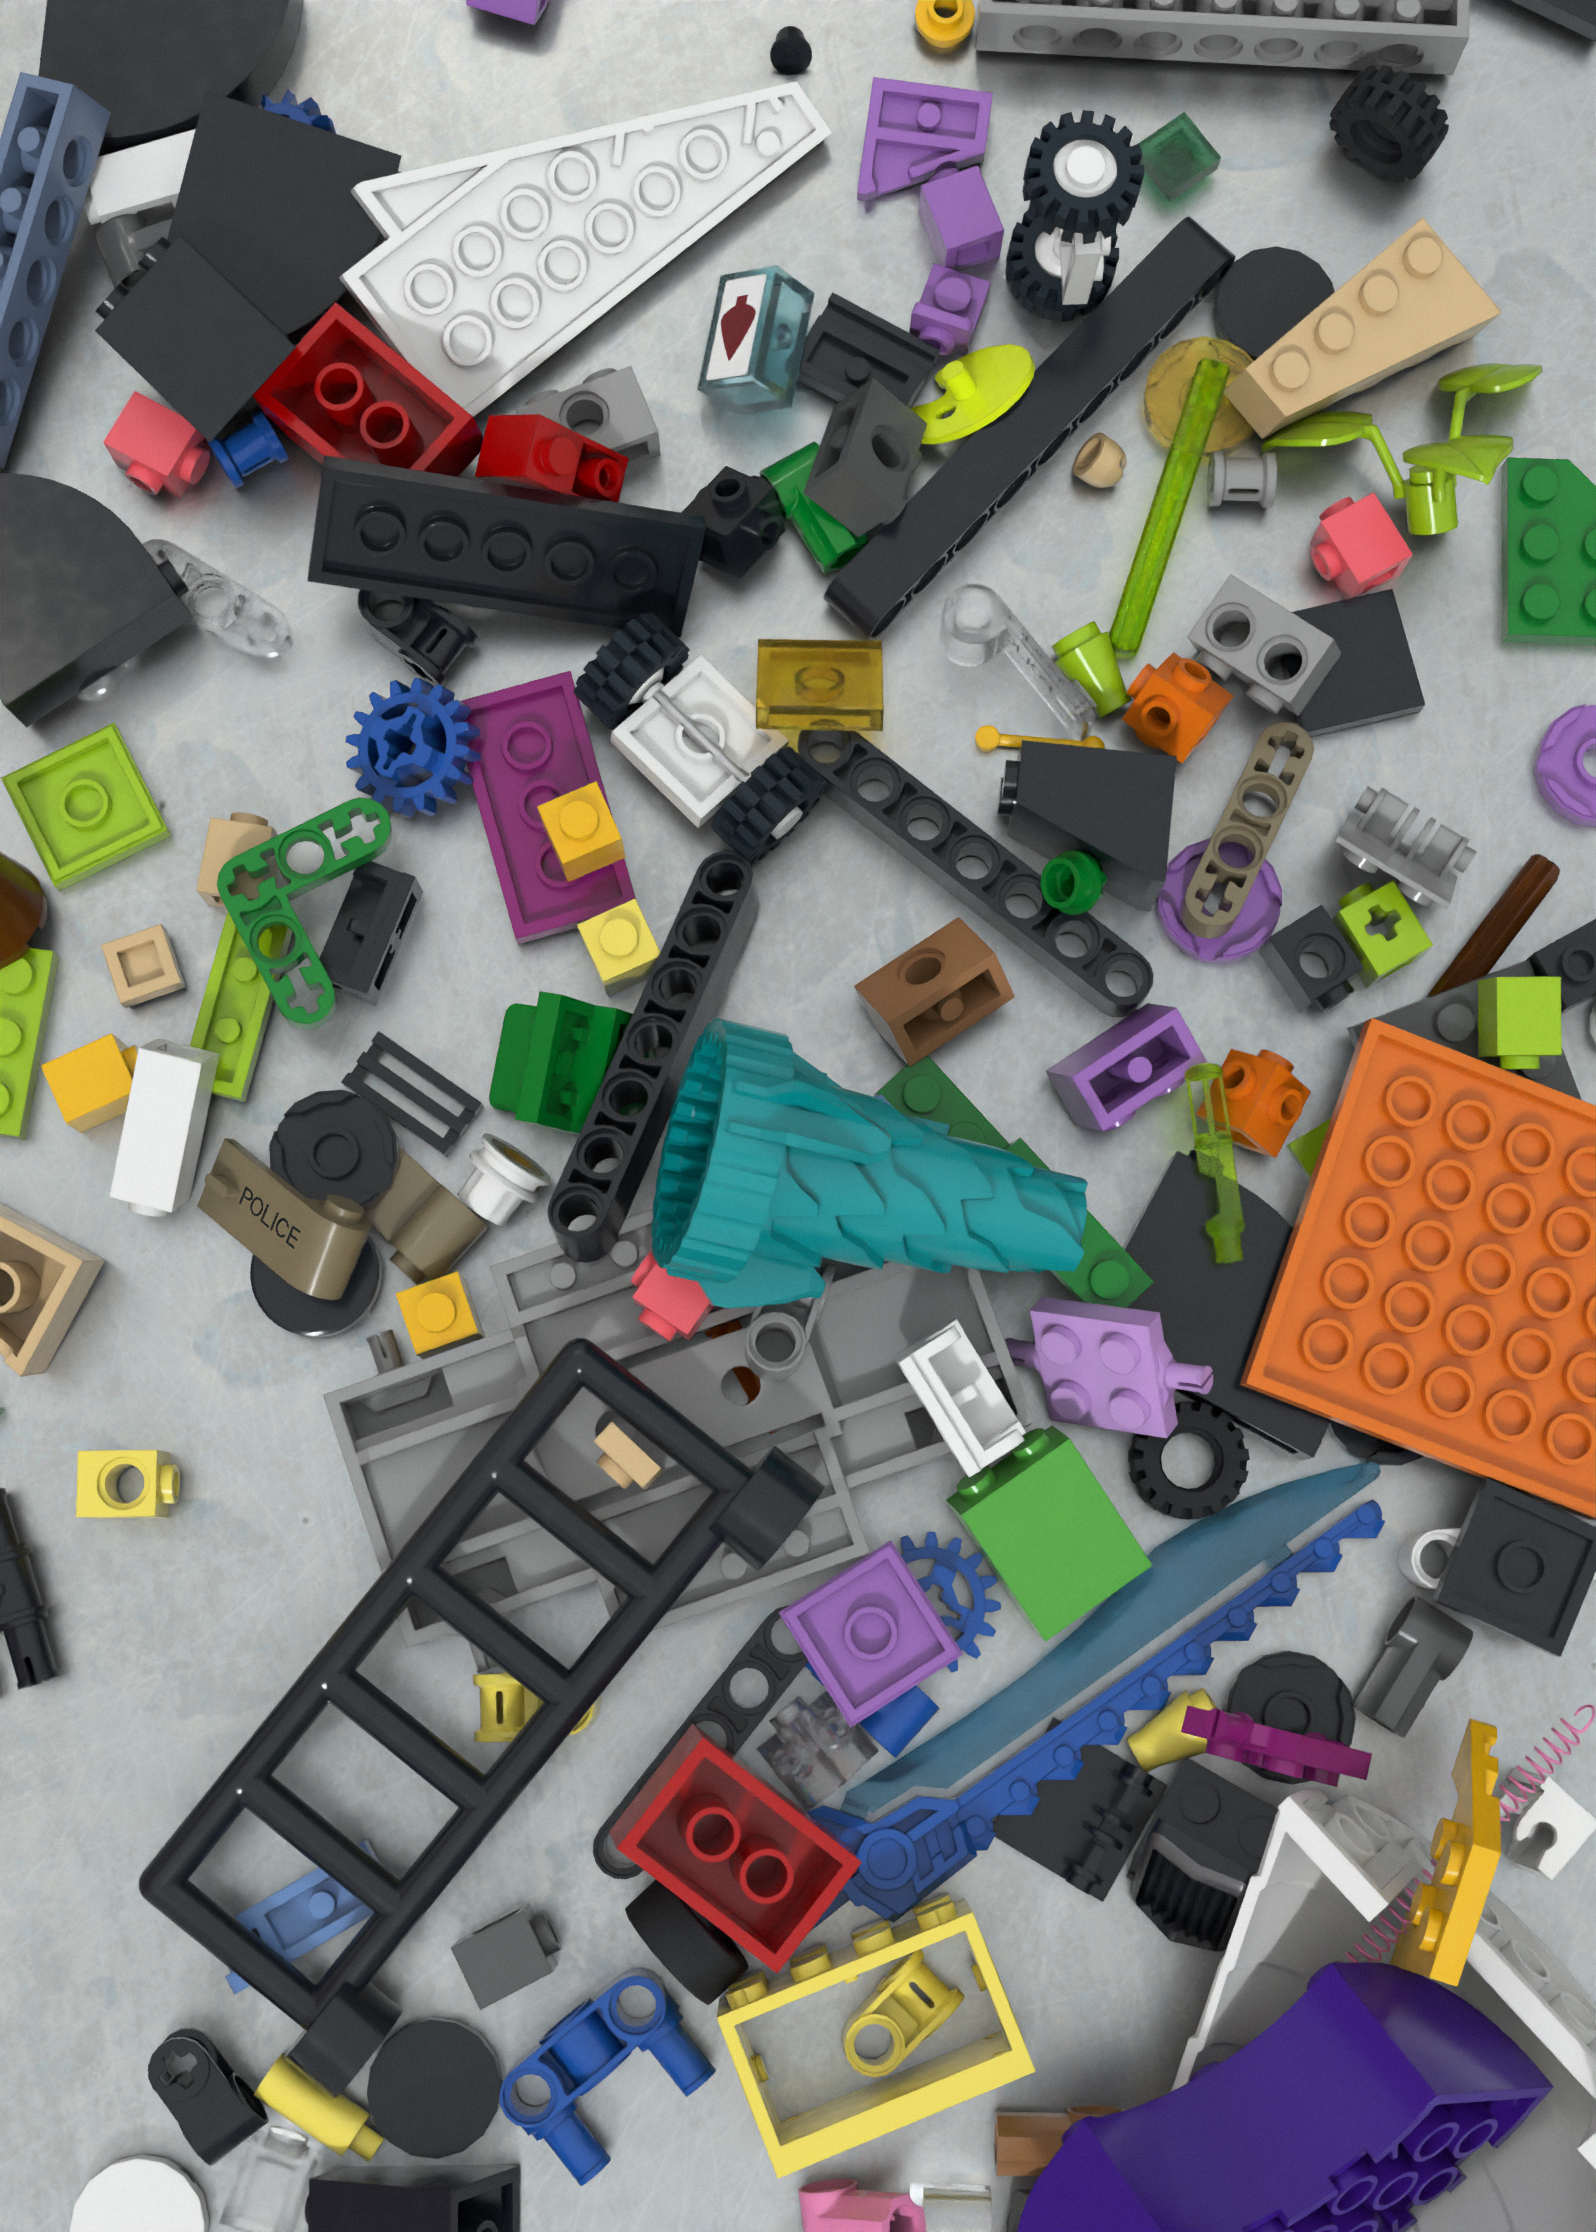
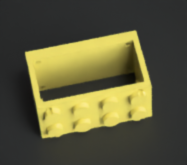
(895, 2099)

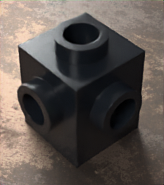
(739, 520)

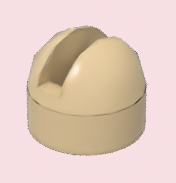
(1100, 461)

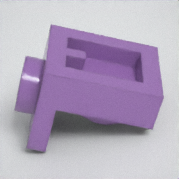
(949, 310)

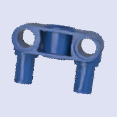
(585, 2051)

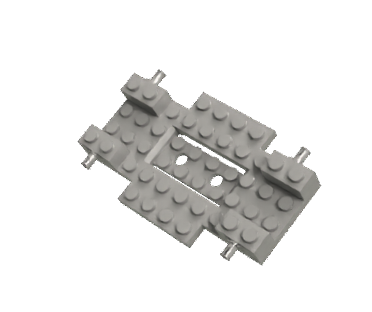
(425, 1422)

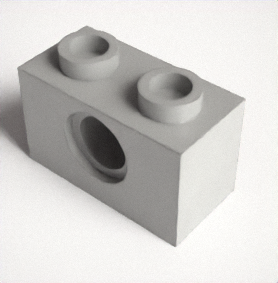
(613, 401)

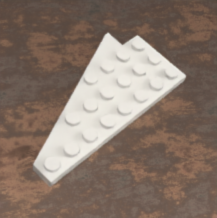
(534, 242)

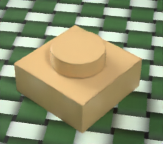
(143, 966)
(624, 1459)

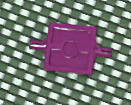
(1273, 1749)

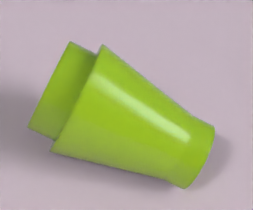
(1092, 662)

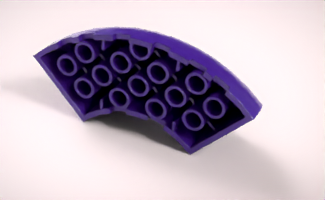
(1311, 2127)

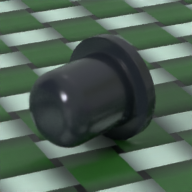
(790, 51)

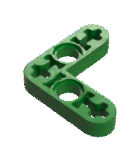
(274, 907)

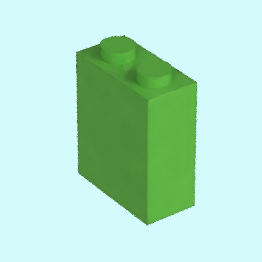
(1048, 1531)

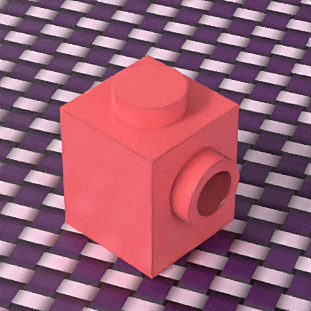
(157, 447)
(1358, 546)
(668, 1301)

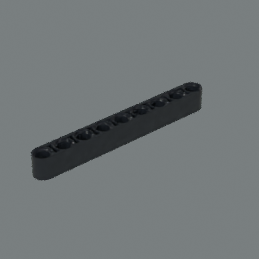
(1022, 440)

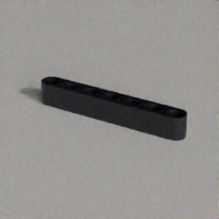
(984, 895)
(654, 1081)

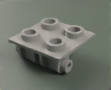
(1421, 876)

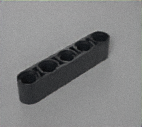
(722, 1708)

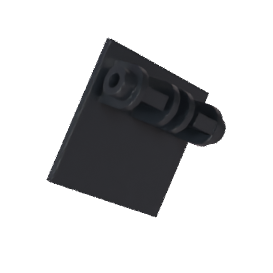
(1088, 1823)

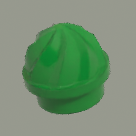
(1073, 882)

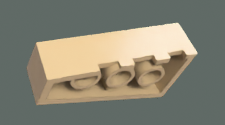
(1376, 324)

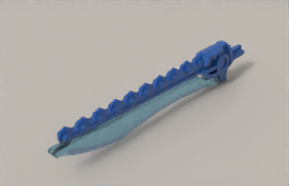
(934, 1837)

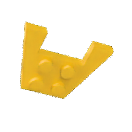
(1467, 1857)

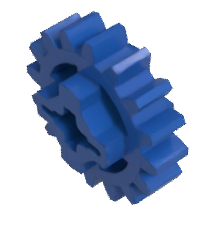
(440, 755)
(942, 1575)

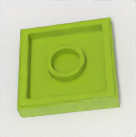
(86, 806)

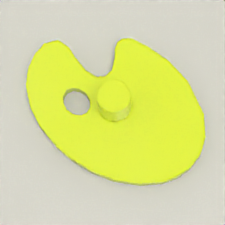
(978, 390)

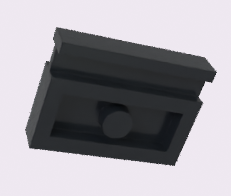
(855, 345)

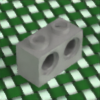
(1271, 636)

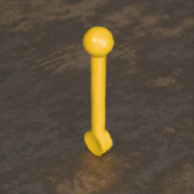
(988, 739)

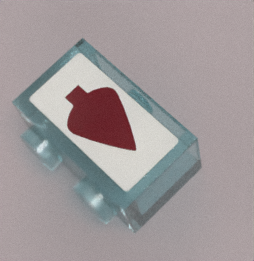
(756, 340)

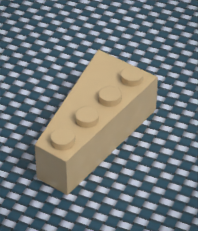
(40, 1290)

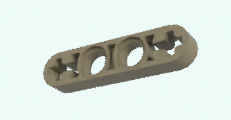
(1248, 829)

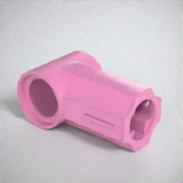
(842, 2207)

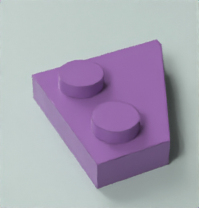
(918, 133)

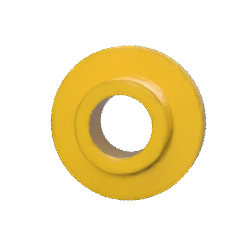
(944, 31)

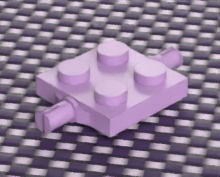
(1106, 1366)

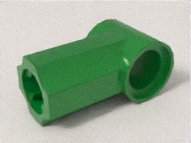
(824, 536)

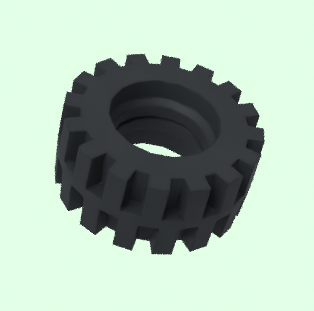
(1389, 123)
(1222, 1485)

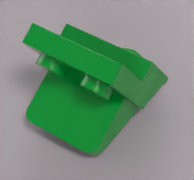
(556, 1060)

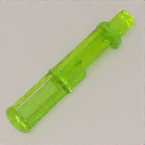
(1217, 1160)

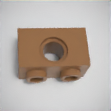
(934, 991)

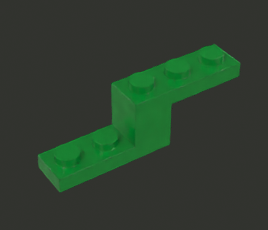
(1106, 1270)

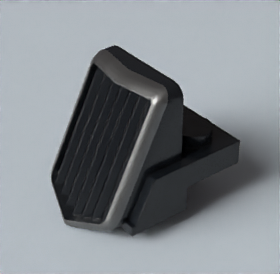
(1200, 1857)

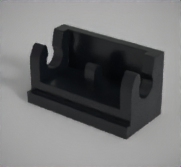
(370, 930)

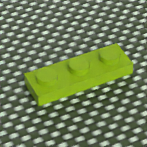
(237, 1008)
(24, 1014)

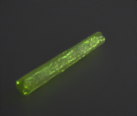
(1168, 506)

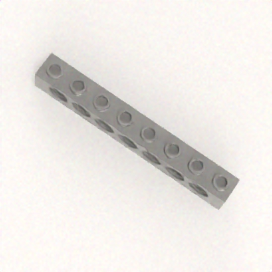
(1288, 33)

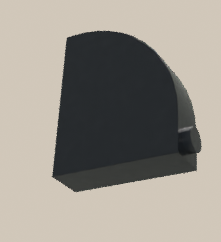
(160, 57)
(277, 206)
(73, 594)
(1214, 1307)

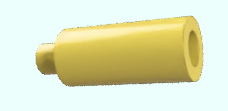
(332, 2122)

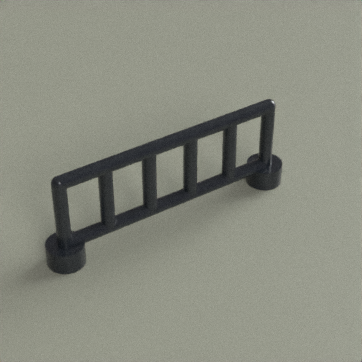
(344, 2012)

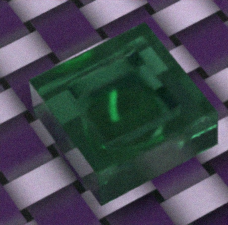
(1178, 156)

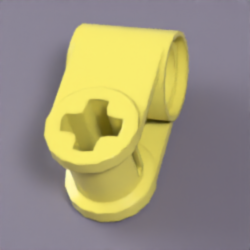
(509, 1705)
(901, 2012)

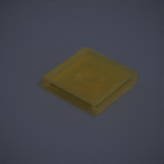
(819, 685)

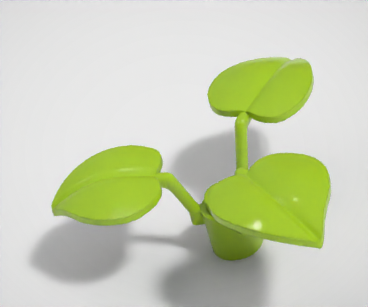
(1432, 482)

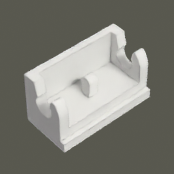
(961, 1397)
(1548, 1826)

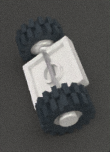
(1078, 189)
(698, 738)

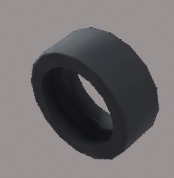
(686, 1942)

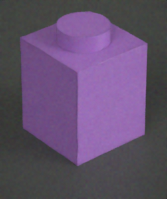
(960, 219)

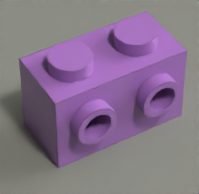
(1126, 1067)

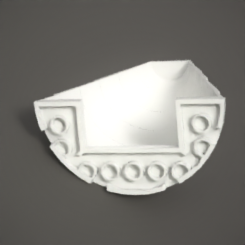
(1308, 1904)

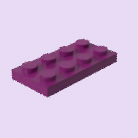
(531, 753)

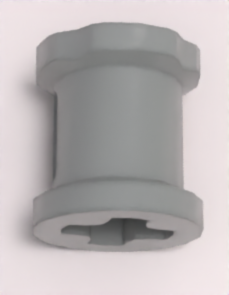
(1242, 479)

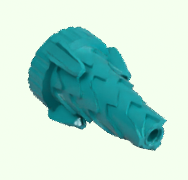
(789, 1168)

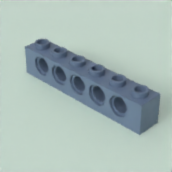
(44, 180)

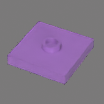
(870, 1633)

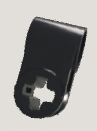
(422, 636)
(211, 2102)

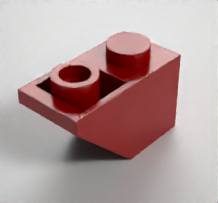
(548, 457)

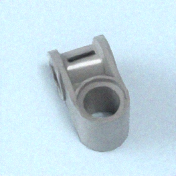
(792, 1319)

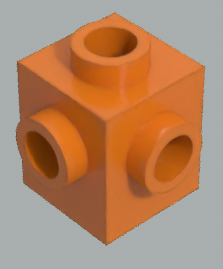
(1175, 705)
(1260, 1100)

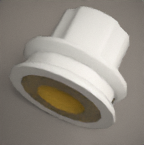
(501, 1180)

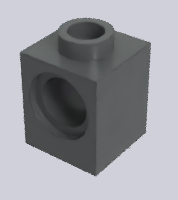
(507, 1955)

